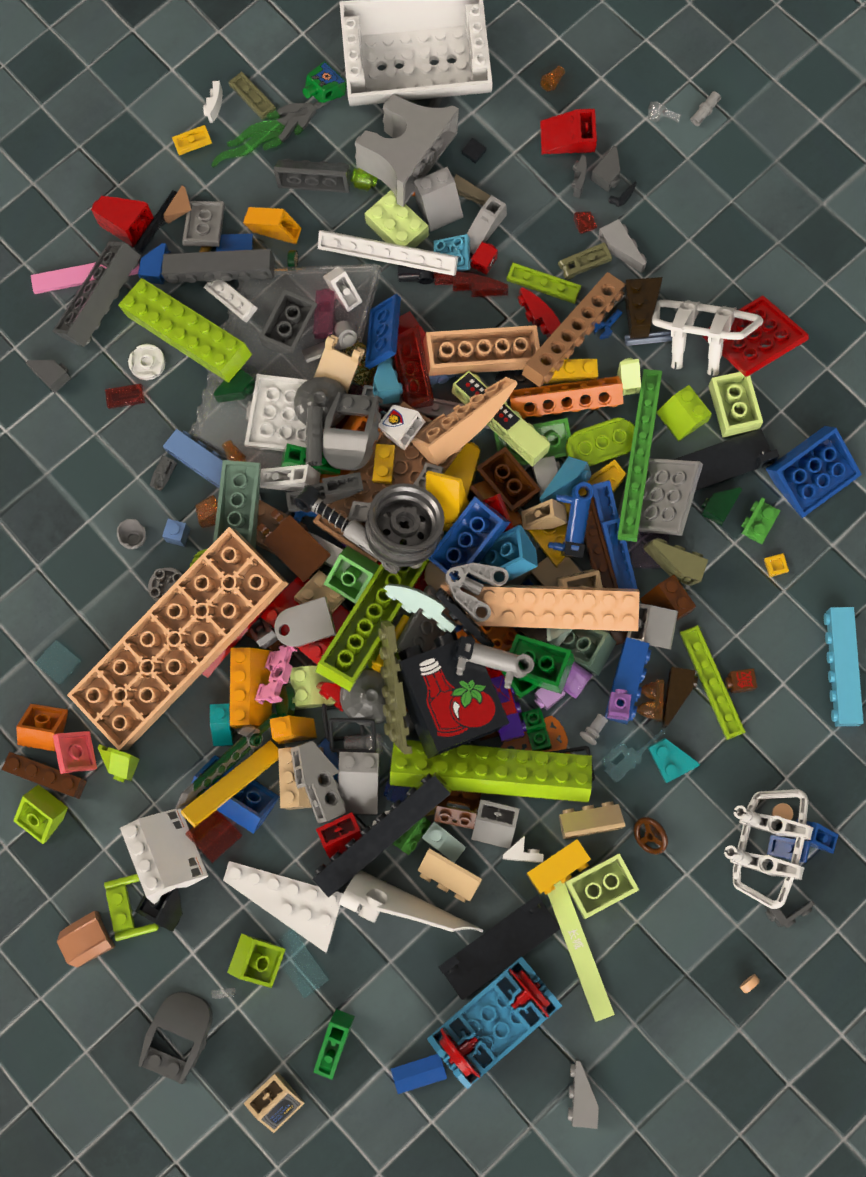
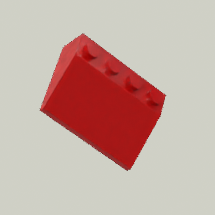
(286, 600)

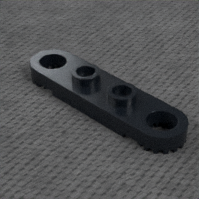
(458, 613)

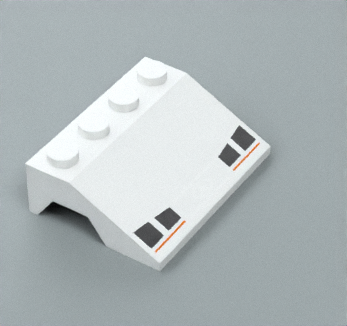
(163, 853)

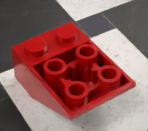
(569, 132)

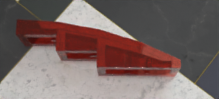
(479, 285)

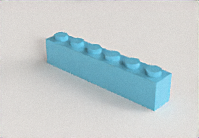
(843, 666)

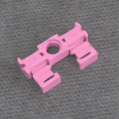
(276, 662)

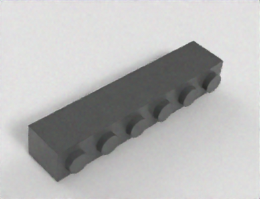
(218, 266)

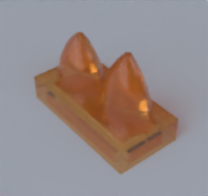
(653, 709)

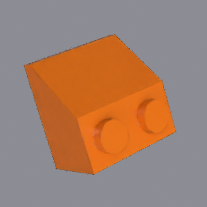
(40, 725)

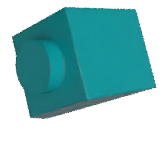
(220, 725)

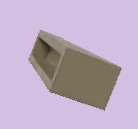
(470, 191)

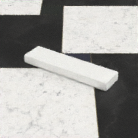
(231, 299)

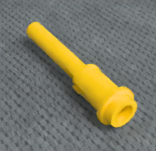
(378, 663)

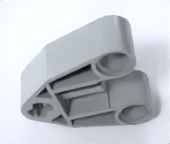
(480, 571)

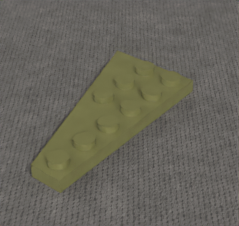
(392, 691)

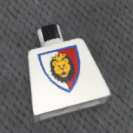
(401, 425)

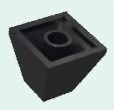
(164, 912)

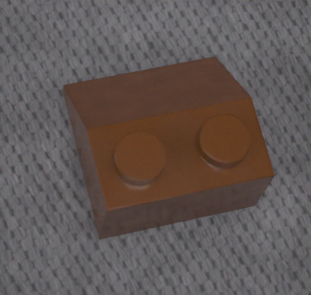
(671, 596)

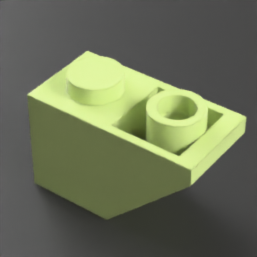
(630, 376)

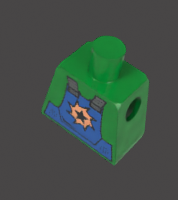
(324, 84)

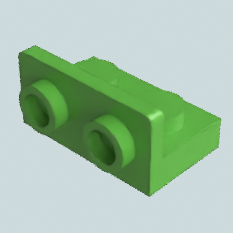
(760, 522)
(410, 839)

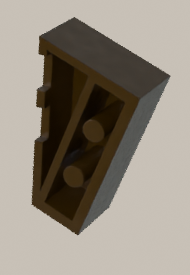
(640, 301)

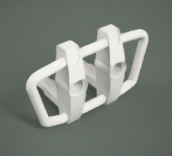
(718, 331)
(757, 862)

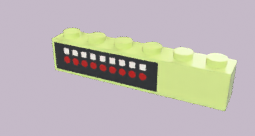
(506, 422)

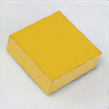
(776, 565)

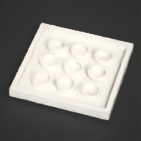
(273, 416)

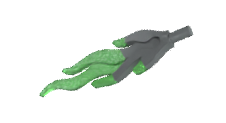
(294, 114)

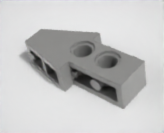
(308, 765)

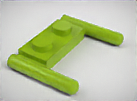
(121, 910)

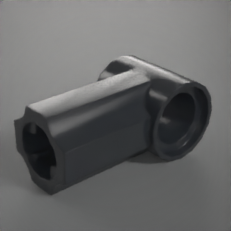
(410, 274)

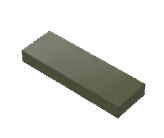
(252, 95)

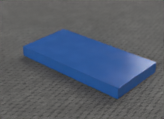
(383, 331)

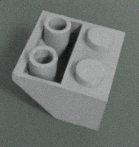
(655, 626)
(495, 824)

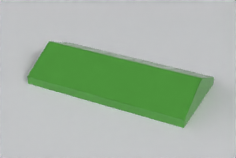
(555, 431)

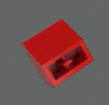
(338, 833)

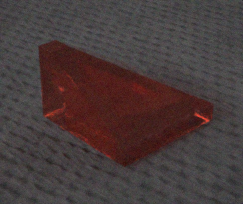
(584, 221)

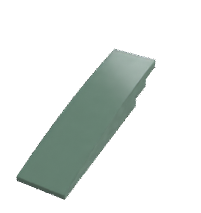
(238, 499)

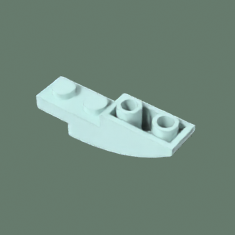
(413, 599)

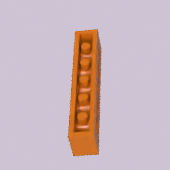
(573, 390)

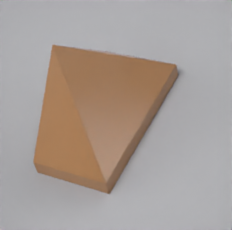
(178, 207)

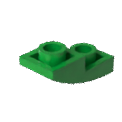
(536, 730)

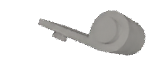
(346, 336)

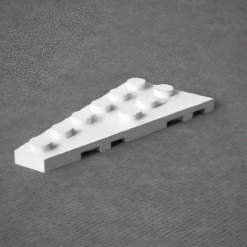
(293, 902)

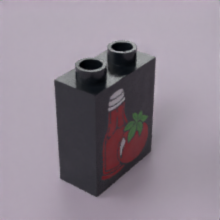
(444, 705)

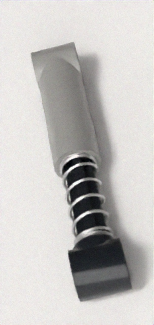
(310, 500)

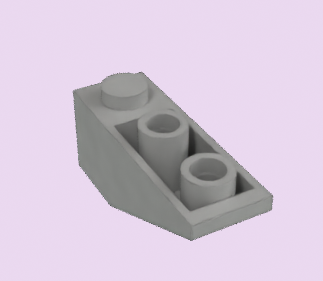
(486, 222)
(621, 245)
(584, 1105)

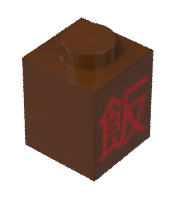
(741, 681)

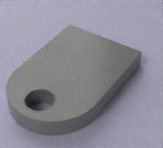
(307, 623)

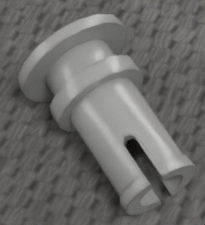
(593, 731)

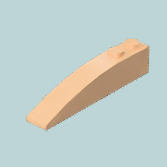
(451, 432)

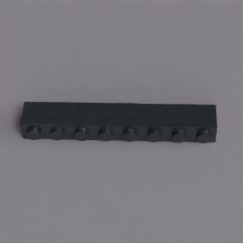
(381, 834)

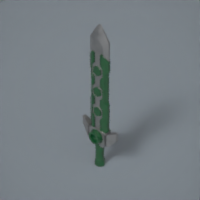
(249, 742)

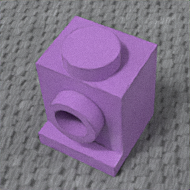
(616, 711)

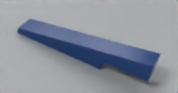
(610, 522)

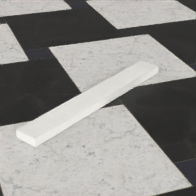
(388, 252)

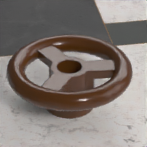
(653, 833)

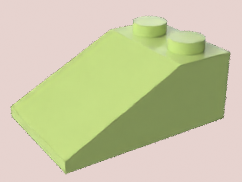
(304, 683)

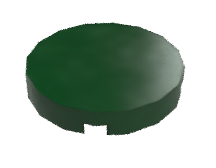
(286, 707)

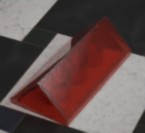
(413, 370)

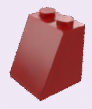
(122, 217)

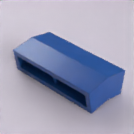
(418, 1073)

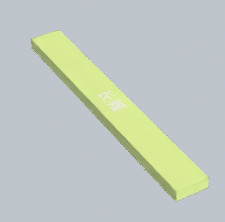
(580, 952)

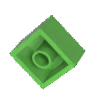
(351, 574)

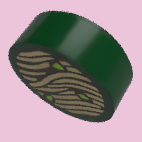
(292, 258)

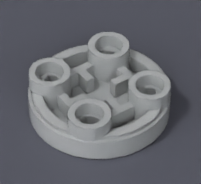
(162, 581)

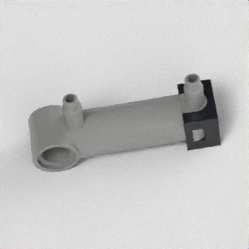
(468, 651)

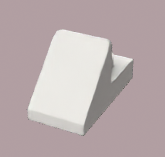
(517, 853)

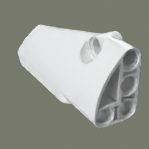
(371, 896)

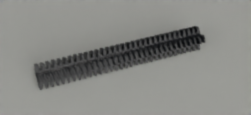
(154, 224)

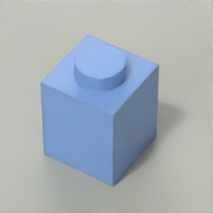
(176, 532)

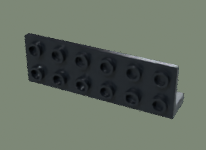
(732, 458)
(499, 947)

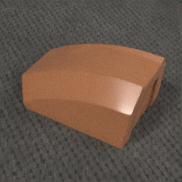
(84, 940)

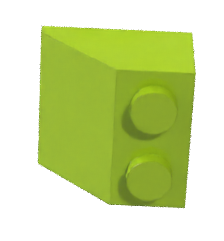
(684, 413)
(40, 813)
(256, 961)

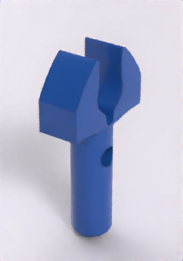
(607, 324)

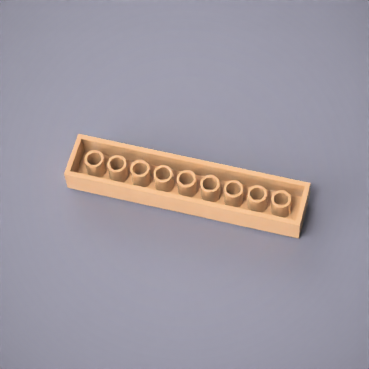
(557, 607)

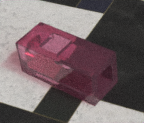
(324, 314)

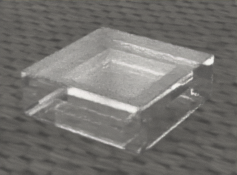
(222, 993)

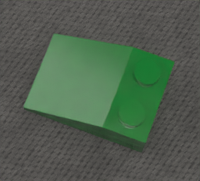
(551, 663)

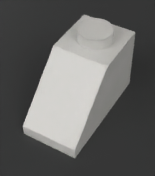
(344, 289)

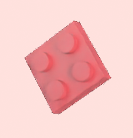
(74, 752)

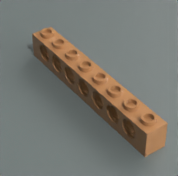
(573, 330)

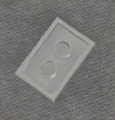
(204, 223)

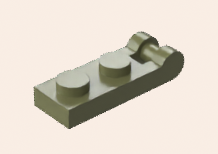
(585, 260)

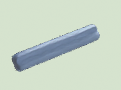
(654, 337)

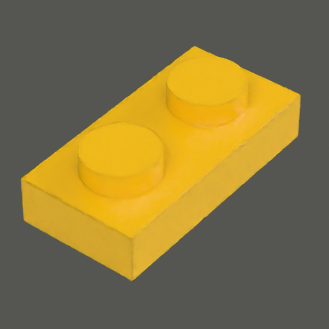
(192, 140)
(383, 463)

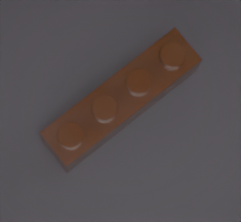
(44, 775)

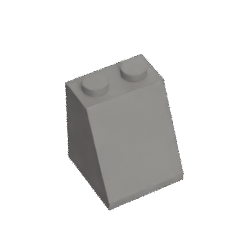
(438, 199)

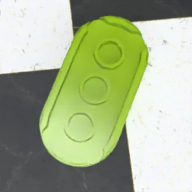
(601, 441)

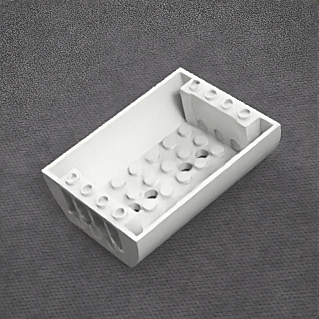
(414, 36)

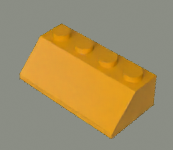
(246, 675)

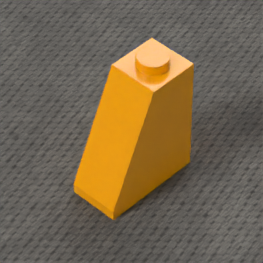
(272, 223)
(292, 729)

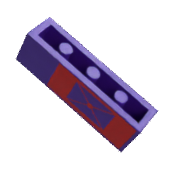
(515, 728)

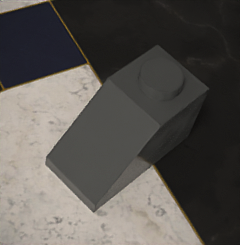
(607, 172)
(50, 372)

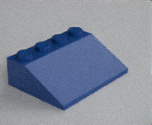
(814, 470)

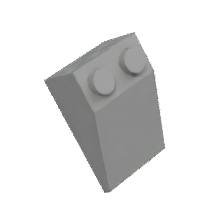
(359, 781)

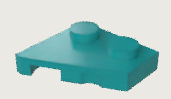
(671, 760)

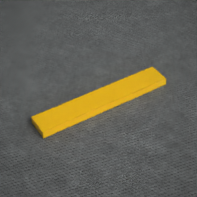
(231, 784)

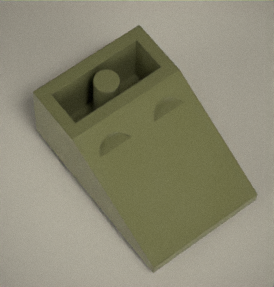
(676, 561)

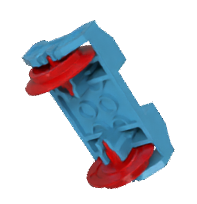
(493, 1023)

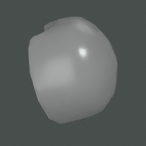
(131, 534)

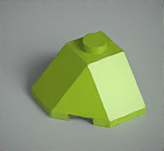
(118, 763)

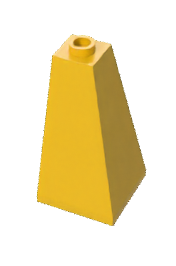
(465, 466)

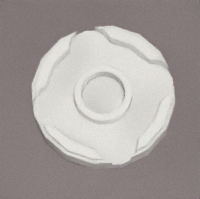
(147, 362)

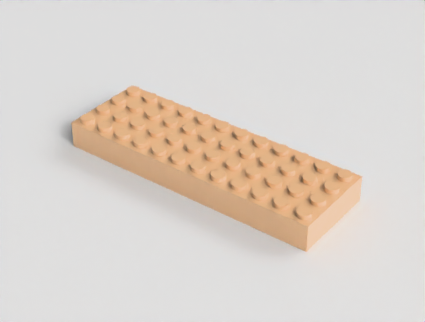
(177, 639)

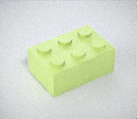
(396, 223)
(735, 404)
(601, 886)

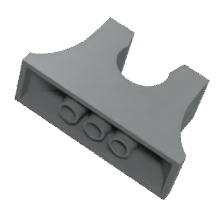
(416, 144)

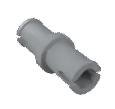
(705, 108)

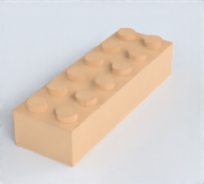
(480, 349)

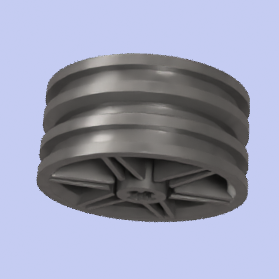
(404, 507)

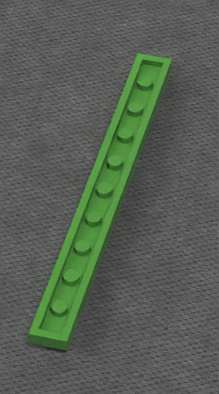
(639, 456)

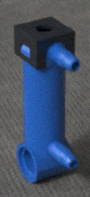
(577, 522)

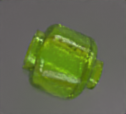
(363, 180)

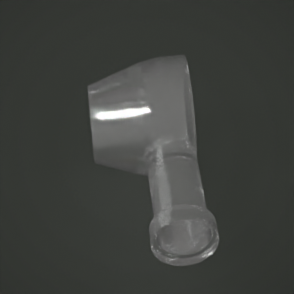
(658, 110)

